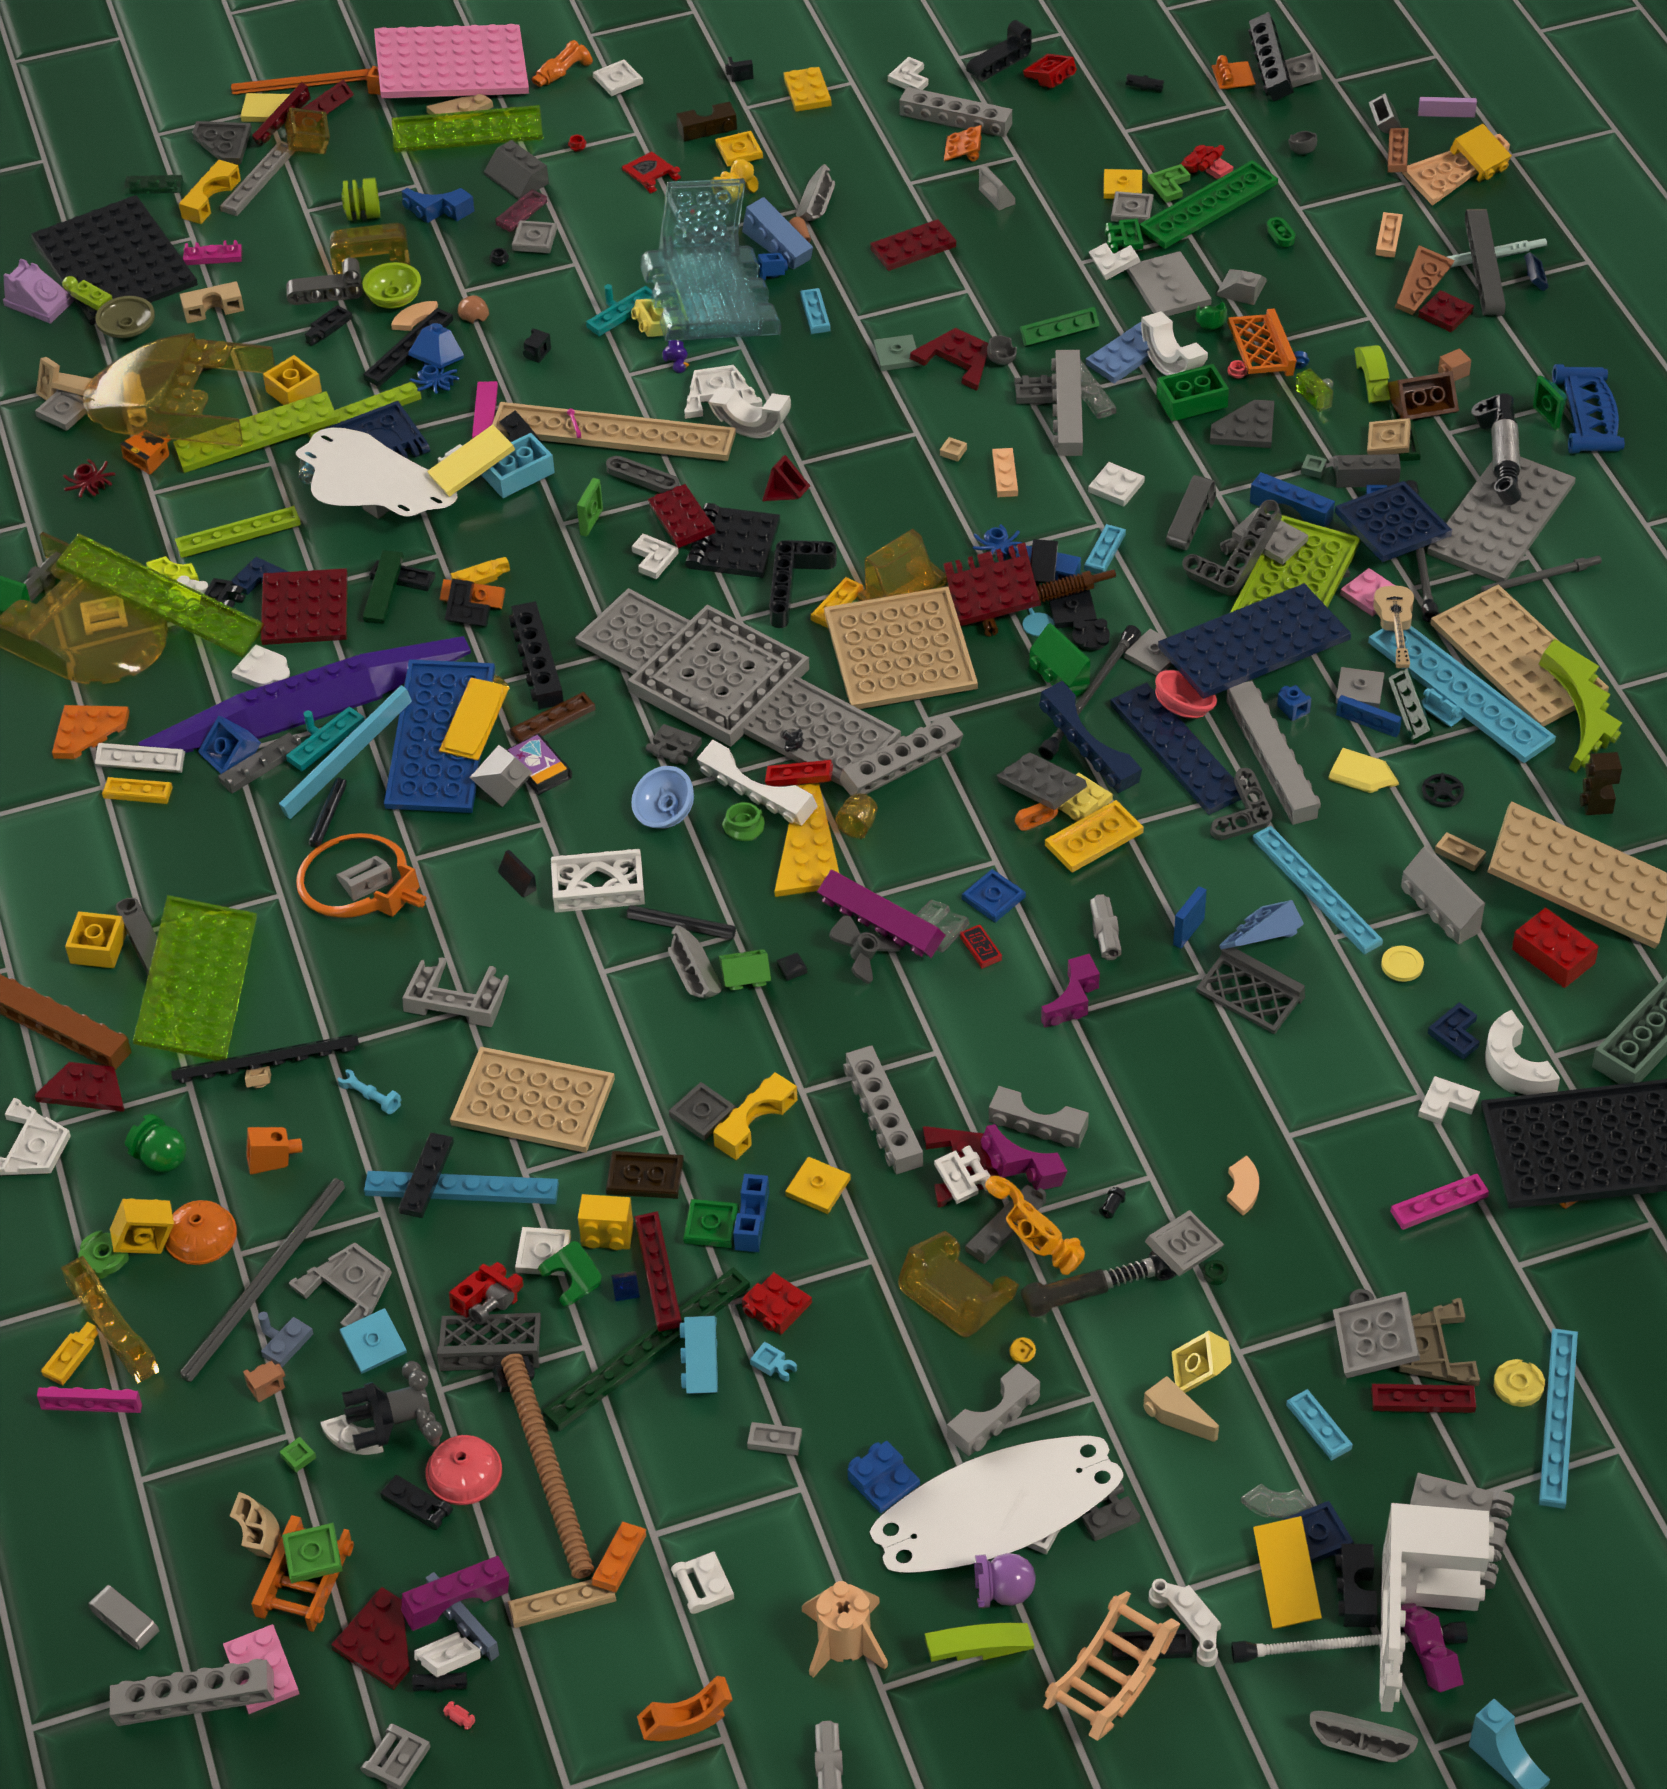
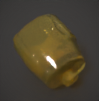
(857, 815)

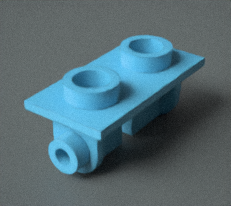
(1440, 708)

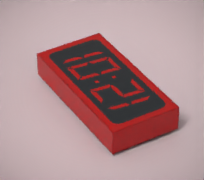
(981, 946)

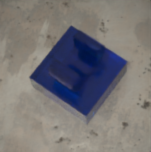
(625, 1286)

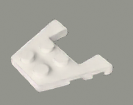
(707, 381)
(37, 1144)

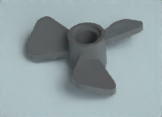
(863, 946)

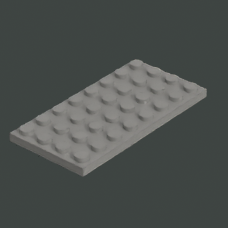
(1494, 536)

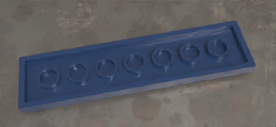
(1177, 748)

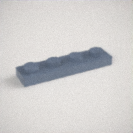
(470, 1626)

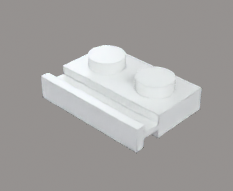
(447, 1654)

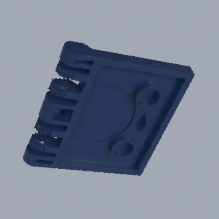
(390, 427)

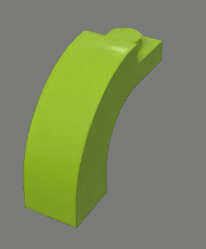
(1376, 372)

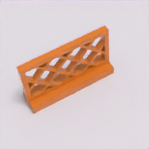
(1276, 341)

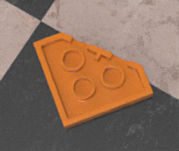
(86, 727)

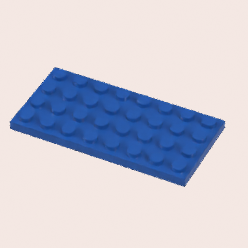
(418, 772)

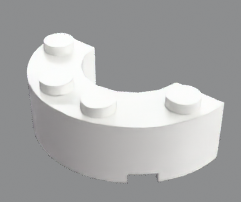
(1164, 349)
(749, 419)
(1508, 1067)

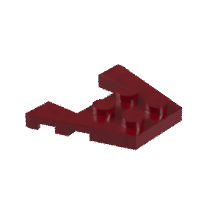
(959, 349)
(957, 1139)

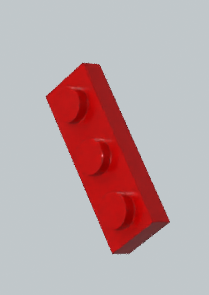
(799, 773)

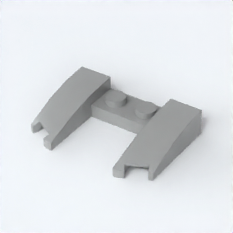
(480, 1007)

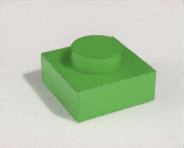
(297, 1454)

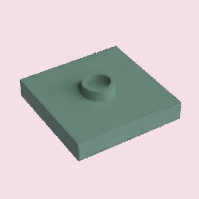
(895, 352)

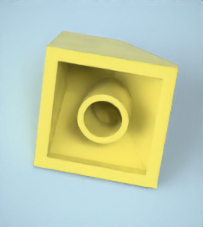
(1200, 1360)

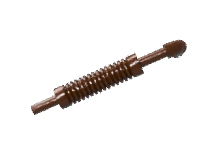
(1058, 589)

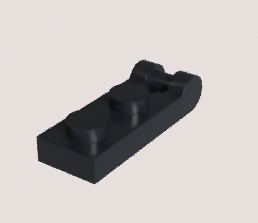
(416, 1502)

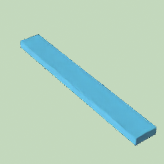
(345, 752)
(1317, 890)
(1558, 1418)

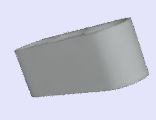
(123, 1617)

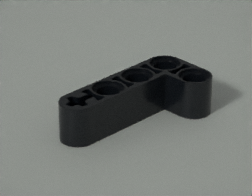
(1003, 54)

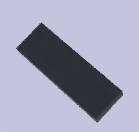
(410, 577)
(1179, 1648)

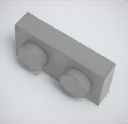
(774, 1438)

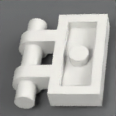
(956, 1176)

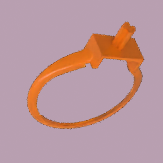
(388, 903)

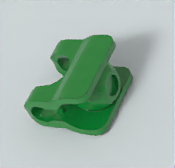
(579, 1266)

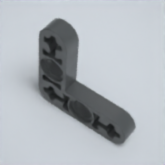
(1251, 813)

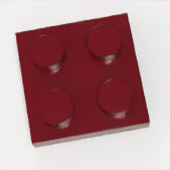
(1446, 311)

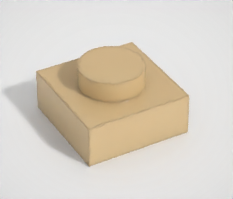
(953, 449)
(258, 1077)

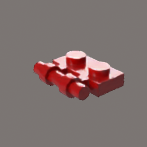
(1202, 158)

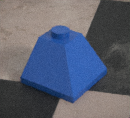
(436, 346)
(228, 745)

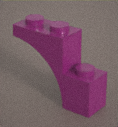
(1073, 1002)
(1042, 1169)
(1438, 1662)

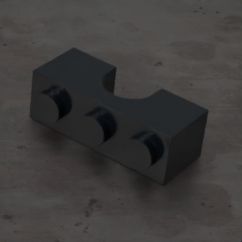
(1357, 1605)

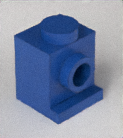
(772, 265)
(1292, 697)

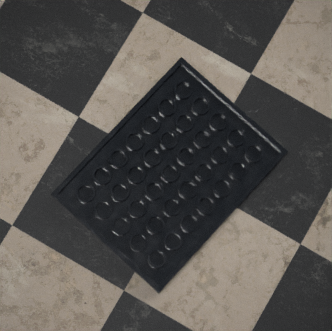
(117, 252)
(1580, 1143)

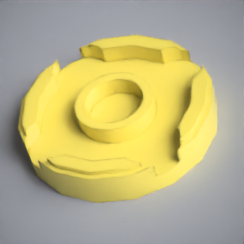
(1519, 1383)

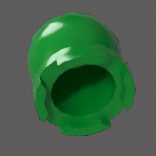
(156, 1144)

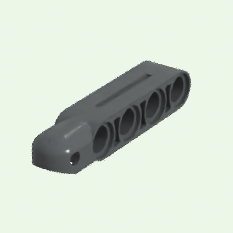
(138, 930)

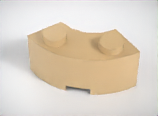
(258, 1526)

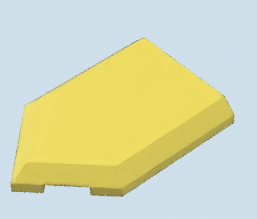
(1362, 772)

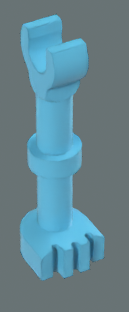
(388, 1103)

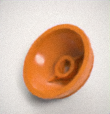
(202, 1240)

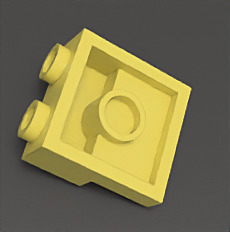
(647, 317)
(1086, 801)

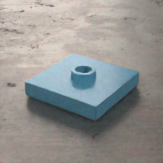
(373, 1341)

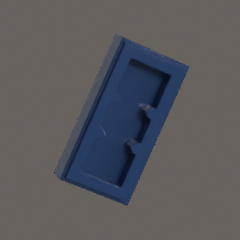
(1536, 271)

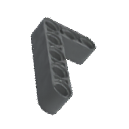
(1240, 554)

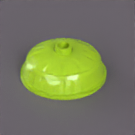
(392, 284)

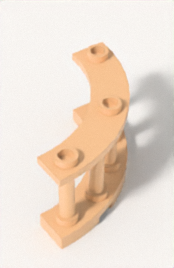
(1131, 1685)

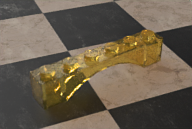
(123, 1340)

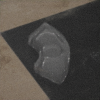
(1275, 1504)

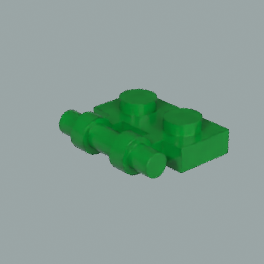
(1130, 235)

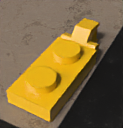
(483, 572)
(70, 1354)

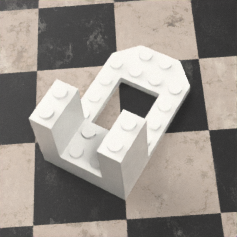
(1431, 1561)

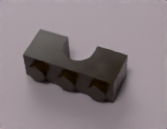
(694, 126)
(1598, 791)

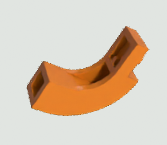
(686, 1717)

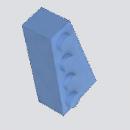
(775, 233)

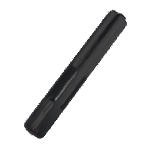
(327, 812)

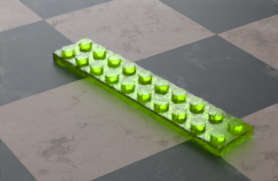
(160, 595)

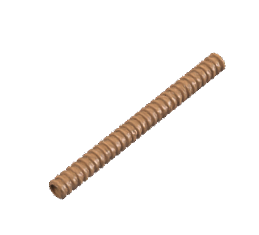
(547, 1466)

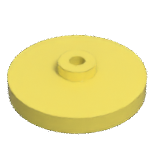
(1402, 963)

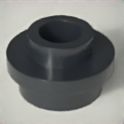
(499, 256)

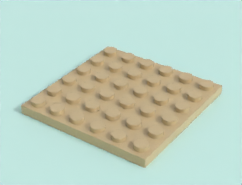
(900, 648)

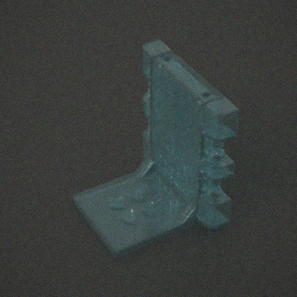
(701, 271)

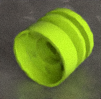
(361, 199)

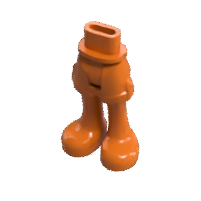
(557, 67)

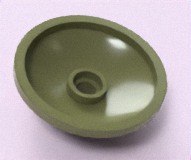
(125, 316)

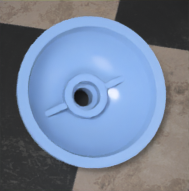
(657, 792)

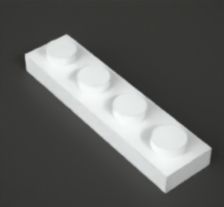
(140, 757)

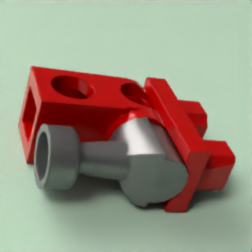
(488, 1285)

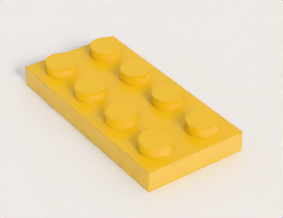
(1094, 836)

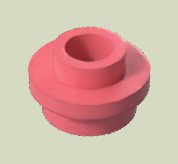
(1237, 369)

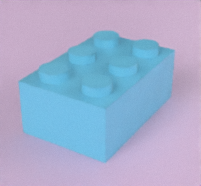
(521, 467)

